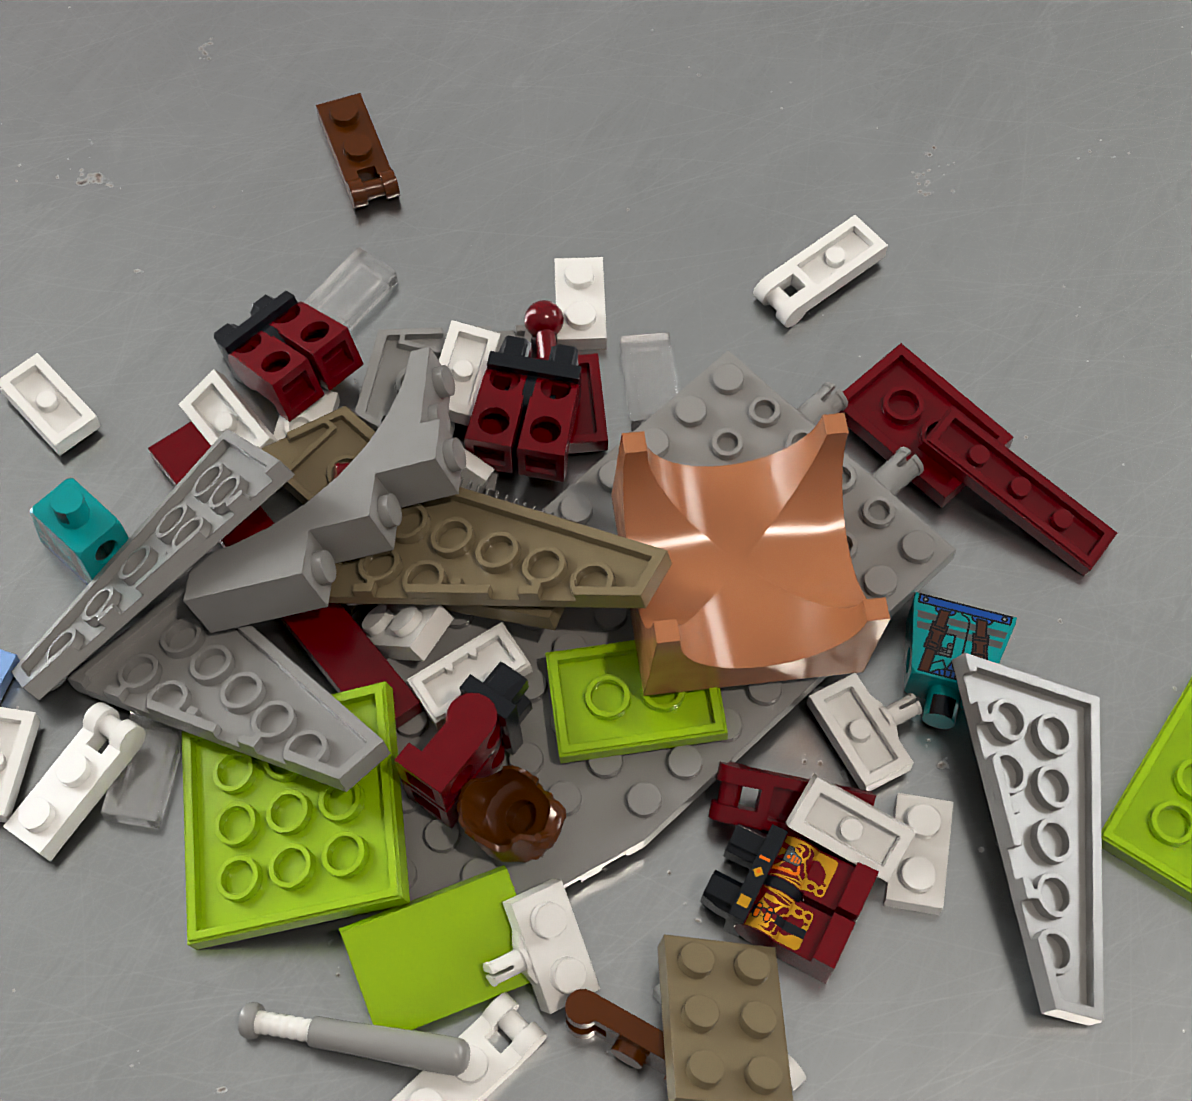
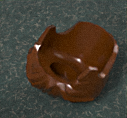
(510, 815)

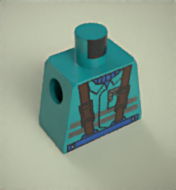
(75, 527)
(937, 634)

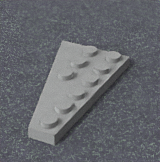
(189, 522)

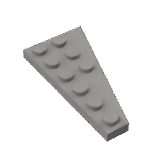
(231, 692)
(1044, 797)

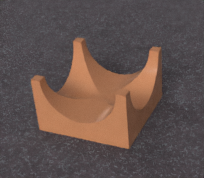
(756, 566)

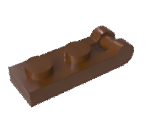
(357, 150)
(631, 1037)

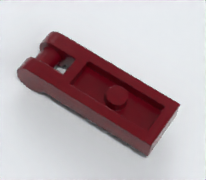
(774, 801)

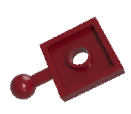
(589, 433)

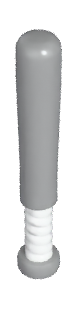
(381, 1043)

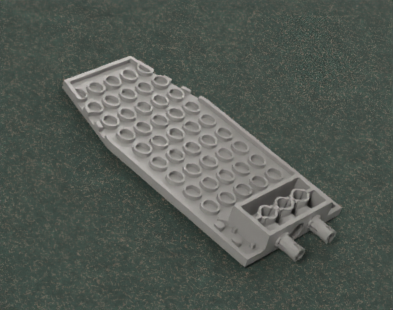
(629, 798)

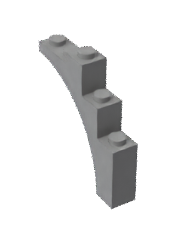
(353, 517)

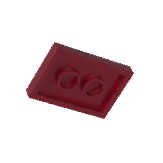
(899, 407)

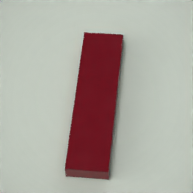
(1018, 490)

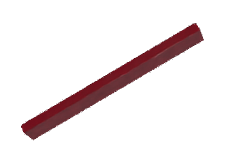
(325, 633)

